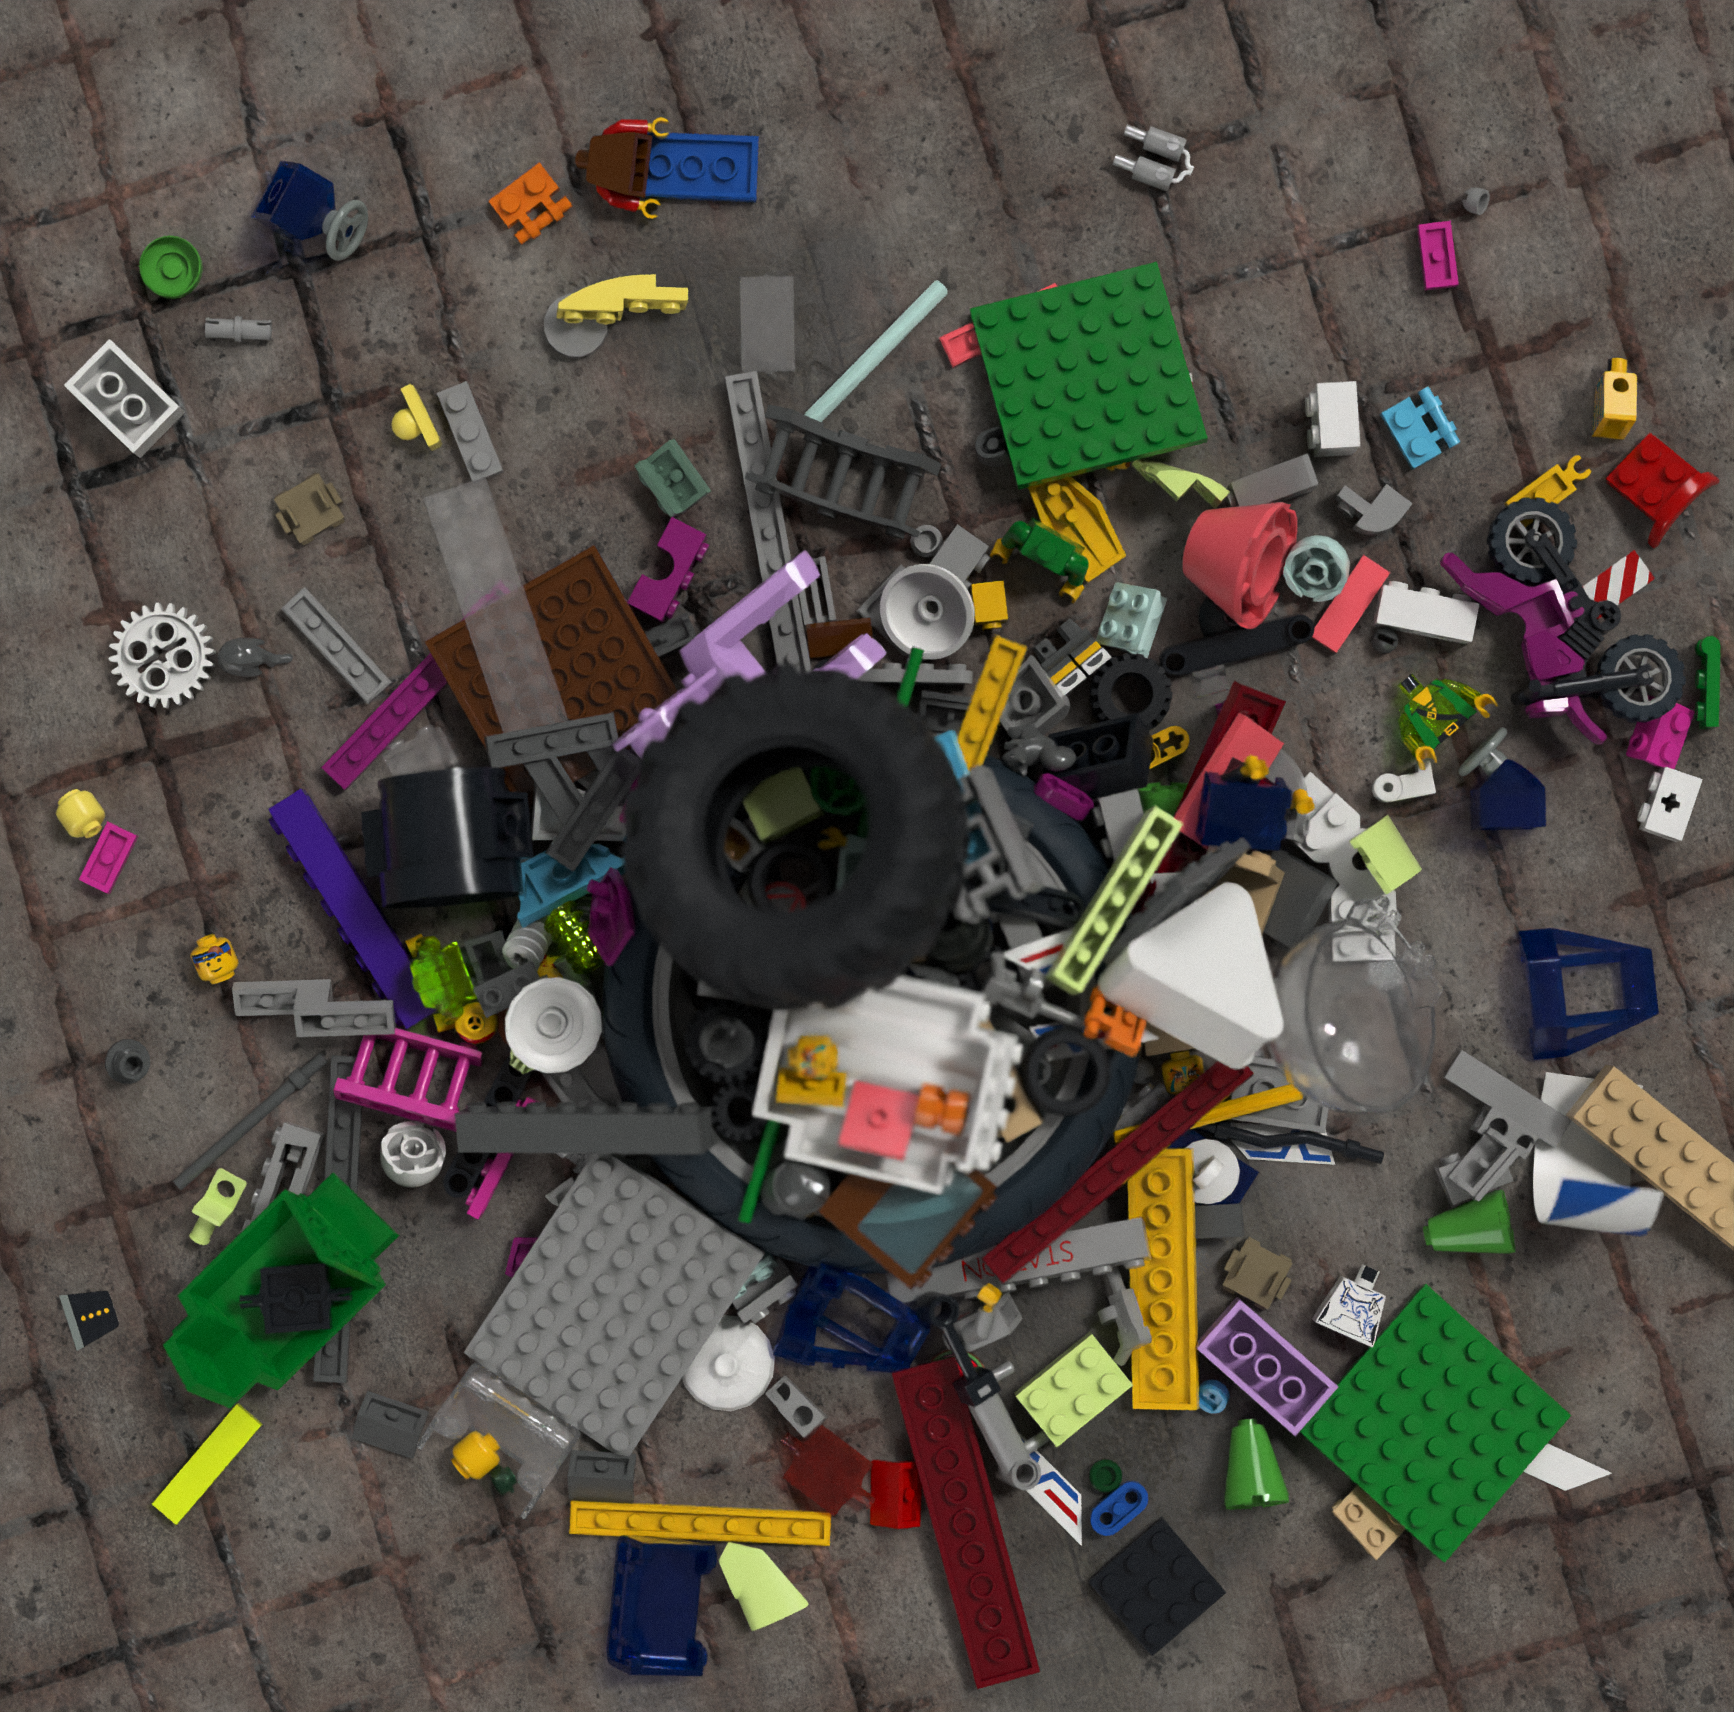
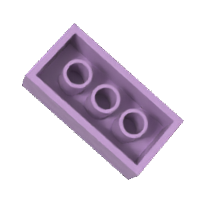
(1266, 1366)

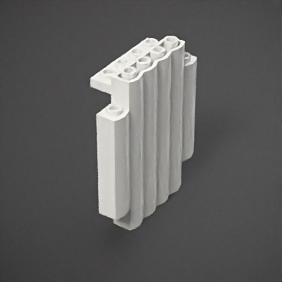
(899, 1042)

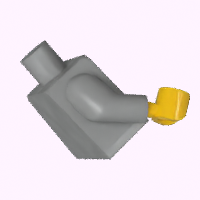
(987, 1321)

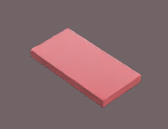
(1240, 741)

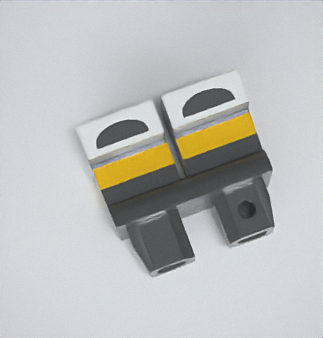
(1080, 647)

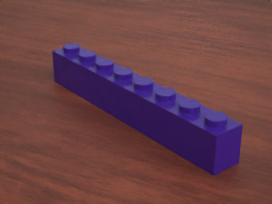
(351, 904)

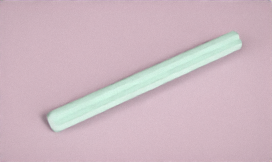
(877, 352)

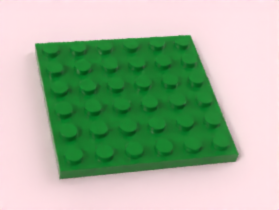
(1088, 375)
(1434, 1423)

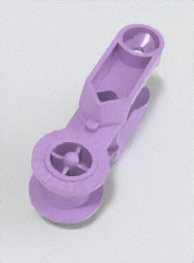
(720, 653)

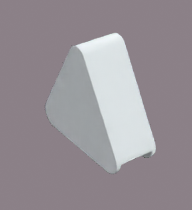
(1202, 978)

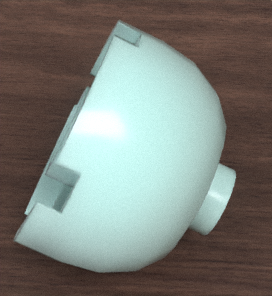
(1317, 568)

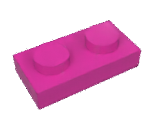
(1437, 255)
(108, 857)

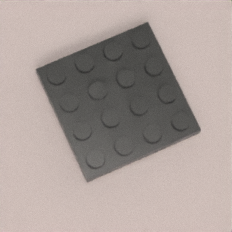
(1179, 893)

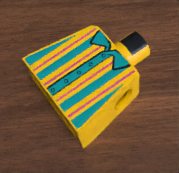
(1615, 401)

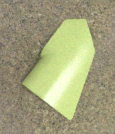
(759, 1585)

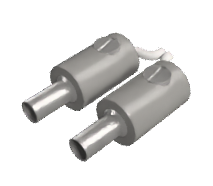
(1160, 143)

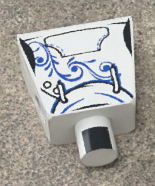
(1353, 1307)

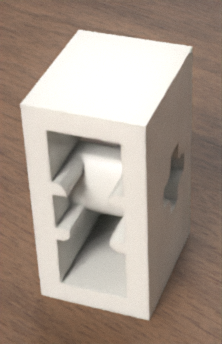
(1682, 792)

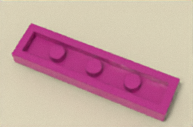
(493, 1173)

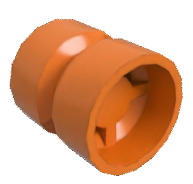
(942, 1109)

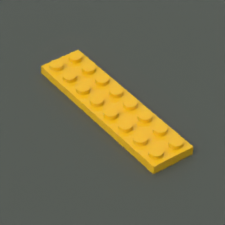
(1166, 1287)

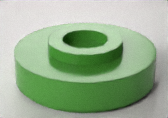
(171, 267)

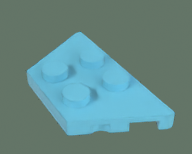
(551, 884)

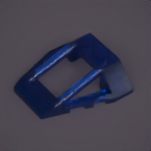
(1547, 991)
(806, 1312)

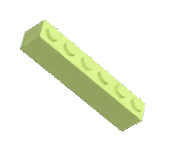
(1113, 901)

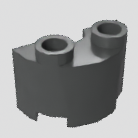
(486, 957)

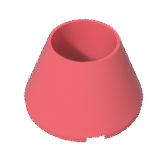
(1240, 556)

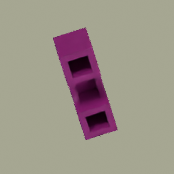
(659, 597)

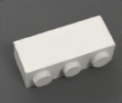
(1426, 613)

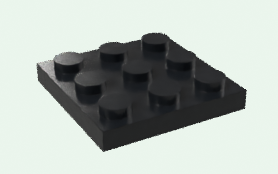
(1157, 1586)

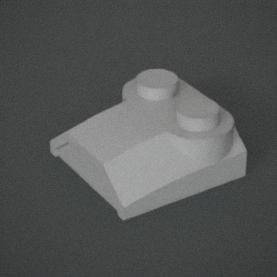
(1034, 699)

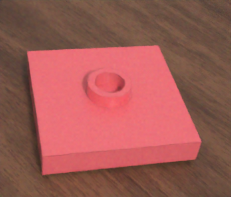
(879, 1120)

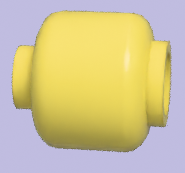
(80, 814)

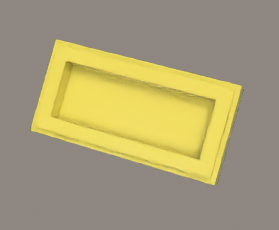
(410, 422)

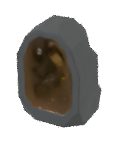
(742, 846)

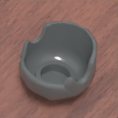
(726, 1040)

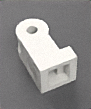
(1394, 788)

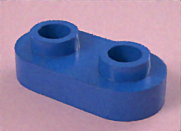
(1121, 1510)

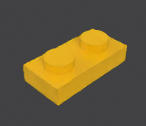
(811, 1091)

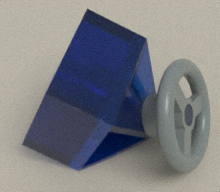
(303, 206)
(1508, 794)

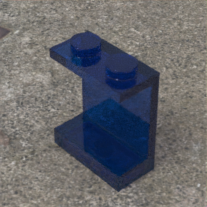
(1244, 811)

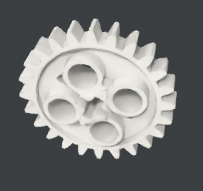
(177, 680)

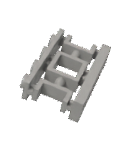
(1000, 833)

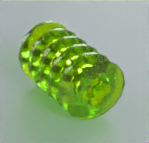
(572, 938)

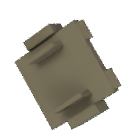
(309, 508)
(1257, 1273)

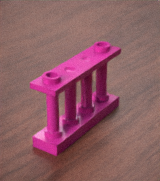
(416, 1105)

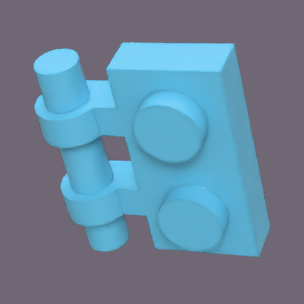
(1412, 434)

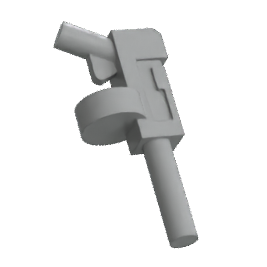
(1023, 997)
(1127, 1315)

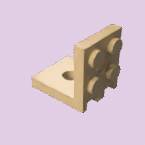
(1259, 878)

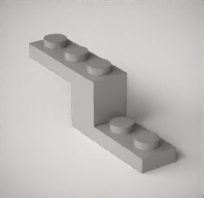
(314, 1008)

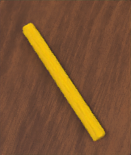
(1235, 1108)

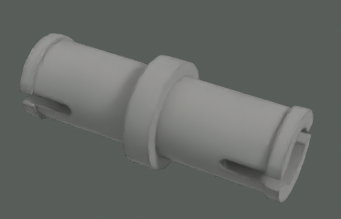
(238, 329)

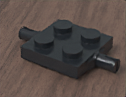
(296, 1297)

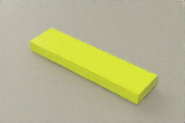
(207, 1464)

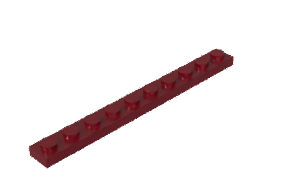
(1116, 1168)

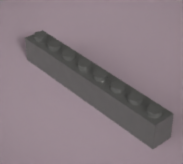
(584, 1129)

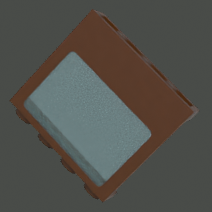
(907, 1225)

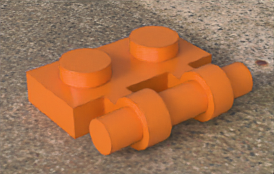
(523, 197)
(1122, 1028)

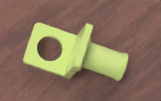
(215, 1208)

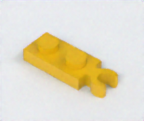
(1552, 485)

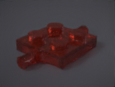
(828, 1470)

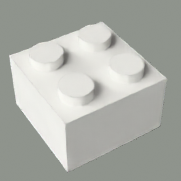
(1333, 419)

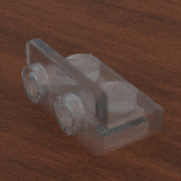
(425, 753)

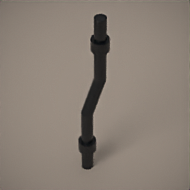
(1350, 1148)

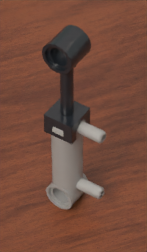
(980, 1392)

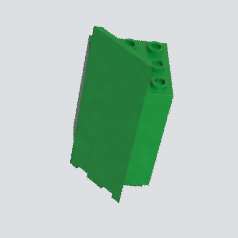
(225, 1348)

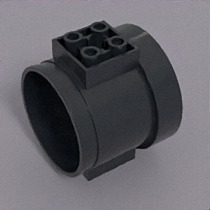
(447, 838)

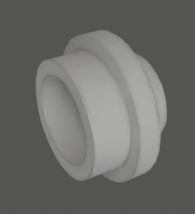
(928, 541)

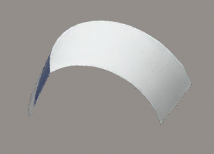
(1581, 1179)

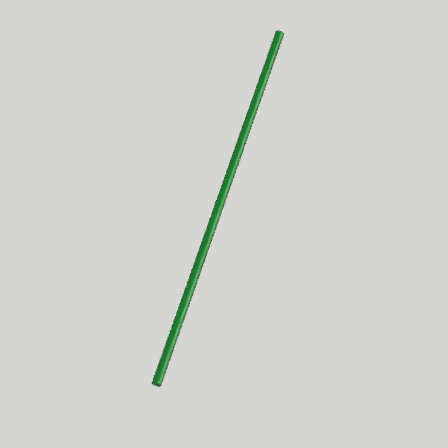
(862, 831)

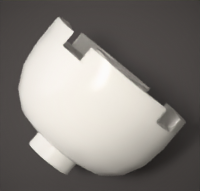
(412, 1154)

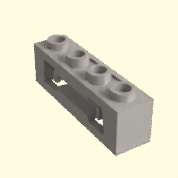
(274, 1167)

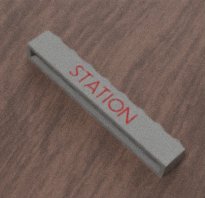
(1073, 1253)

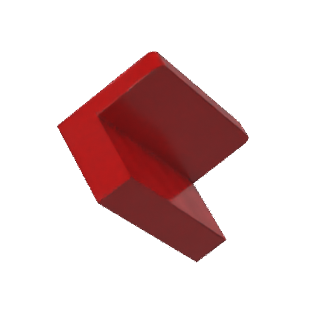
(896, 1494)

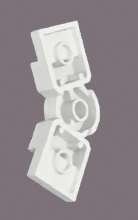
(1328, 841)

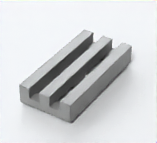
(819, 618)

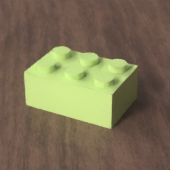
(1073, 1389)

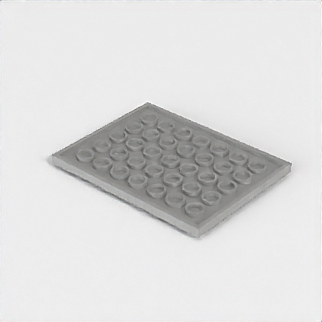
(613, 1302)

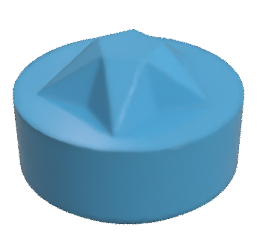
(1213, 1396)

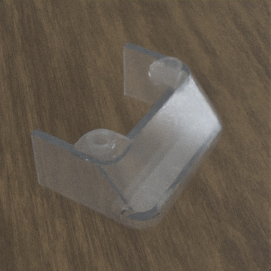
(516, 1422)

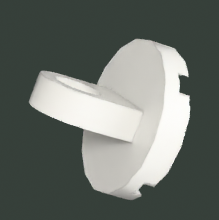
(1214, 1171)

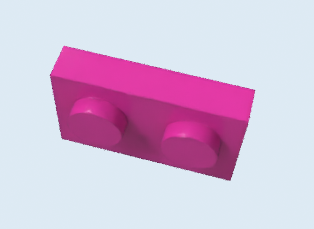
(1662, 738)

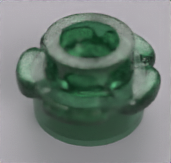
(503, 1479)

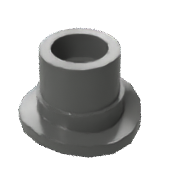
(127, 1061)

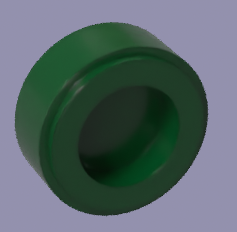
(1105, 1475)

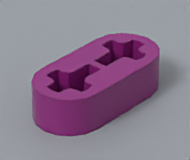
(1063, 796)

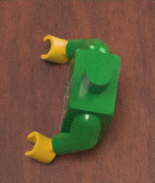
(1047, 549)

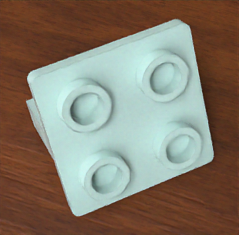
(1131, 619)

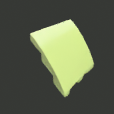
(1179, 481)
(1386, 854)

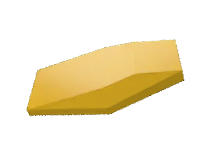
(1080, 517)

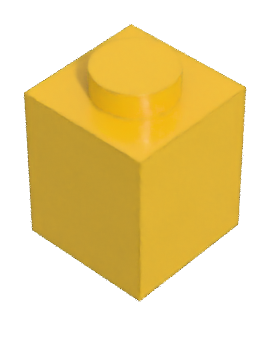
(989, 604)

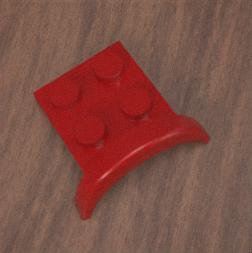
(1658, 484)

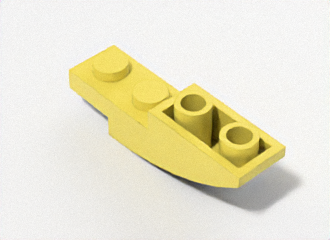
(608, 298)

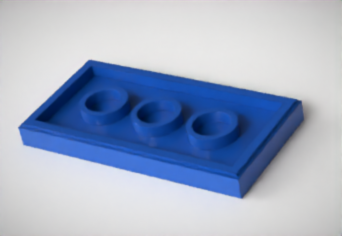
(703, 167)

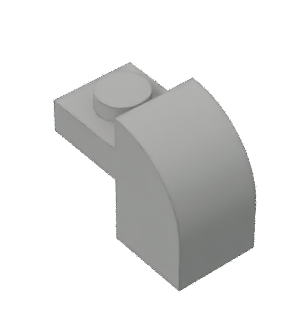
(1375, 517)

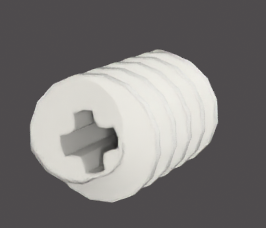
(527, 944)

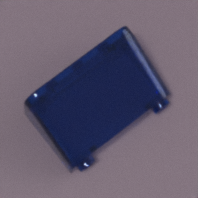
(657, 1606)

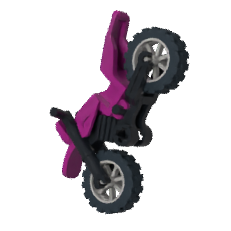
(1565, 611)

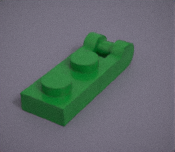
(1708, 681)

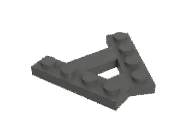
(579, 815)

